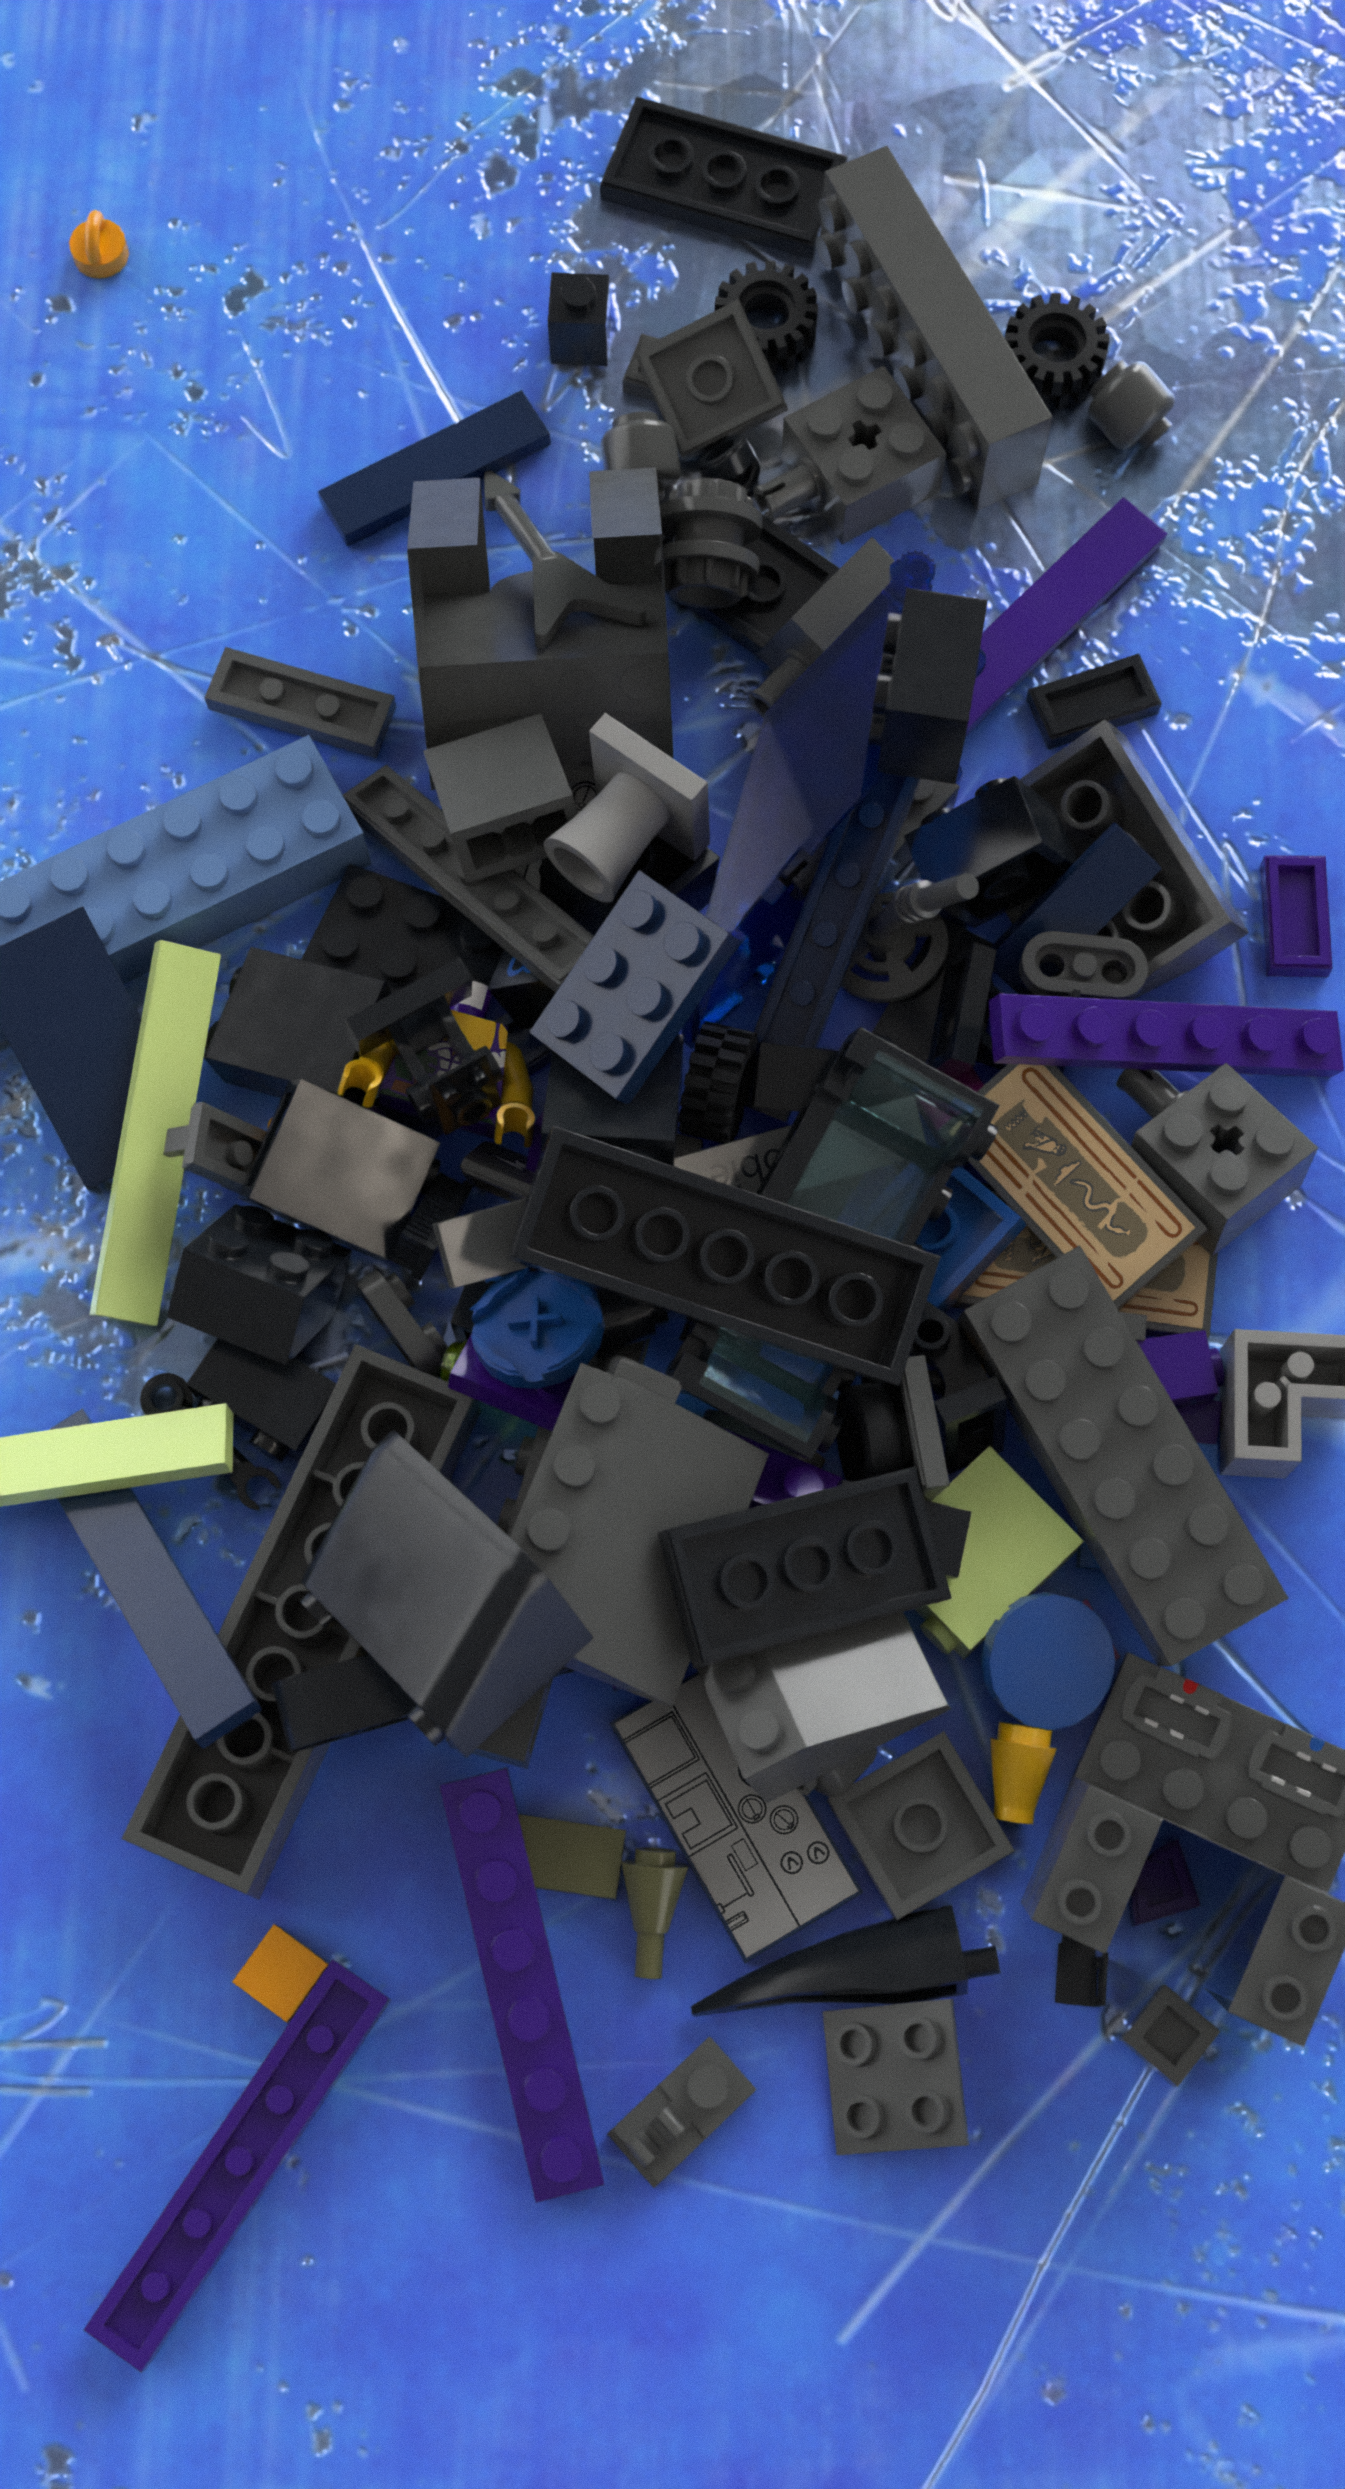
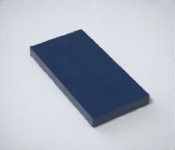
(72, 1035)

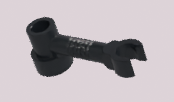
(242, 1468)

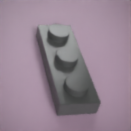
(300, 702)

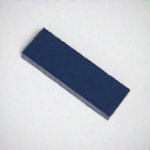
(1078, 900)

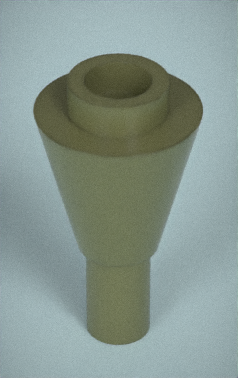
(653, 1891)

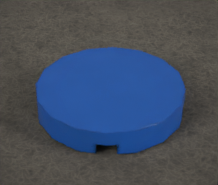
(1048, 1661)

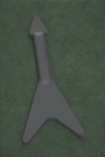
(558, 582)

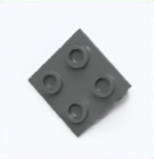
(895, 2077)

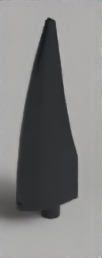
(878, 1963)

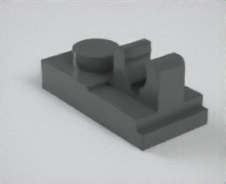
(215, 1145)
(681, 2112)

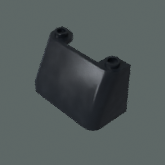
(439, 1598)

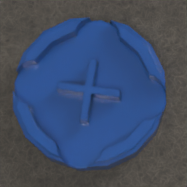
(536, 1328)

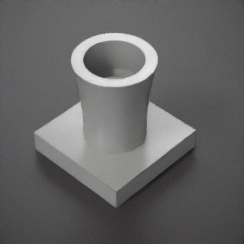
(637, 798)

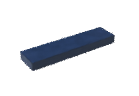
(460, 451)

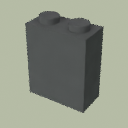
(501, 795)

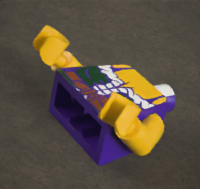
(470, 1014)

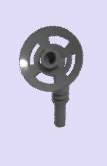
(892, 936)

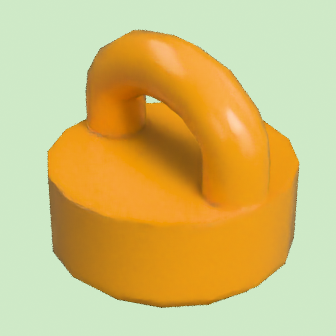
(98, 246)

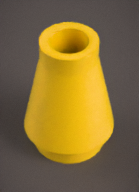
(1019, 1770)

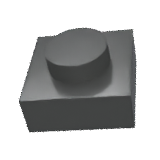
(1169, 2035)

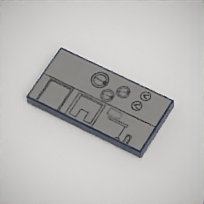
(757, 1861)

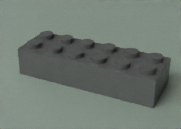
(932, 328)
(1121, 1458)

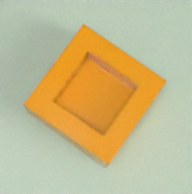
(280, 1973)

